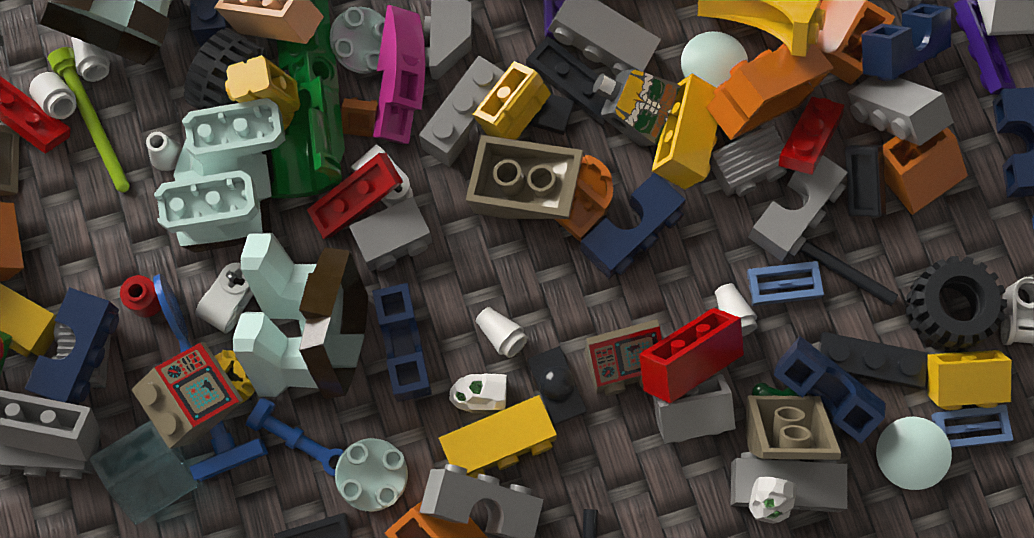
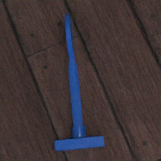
(226, 452)

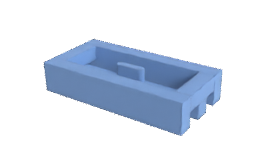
(755, 287)
(1004, 424)

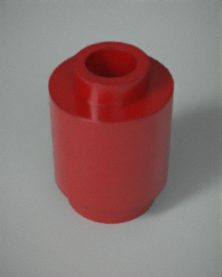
(140, 296)

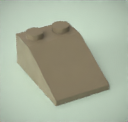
(523, 179)
(789, 428)

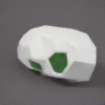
(480, 393)
(772, 499)

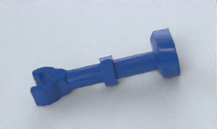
(261, 418)

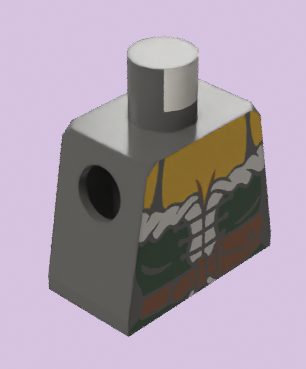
(637, 104)

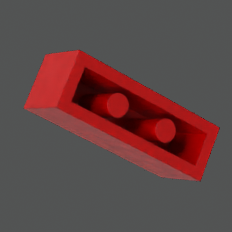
(691, 354)

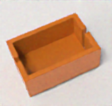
(766, 88)

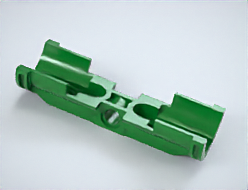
(314, 140)

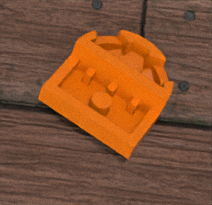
(591, 198)

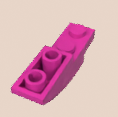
(403, 75)

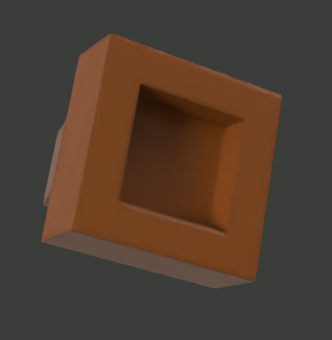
(359, 116)

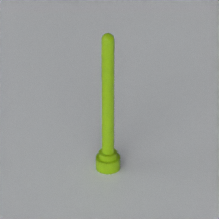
(63, 63)

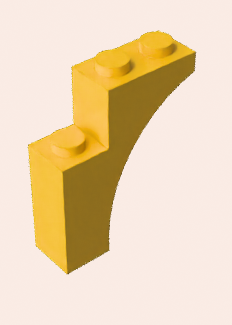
(791, 21)

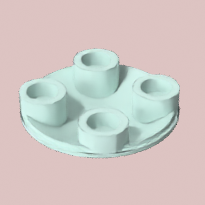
(357, 39)
(712, 57)
(914, 453)
(371, 474)

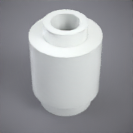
(53, 95)

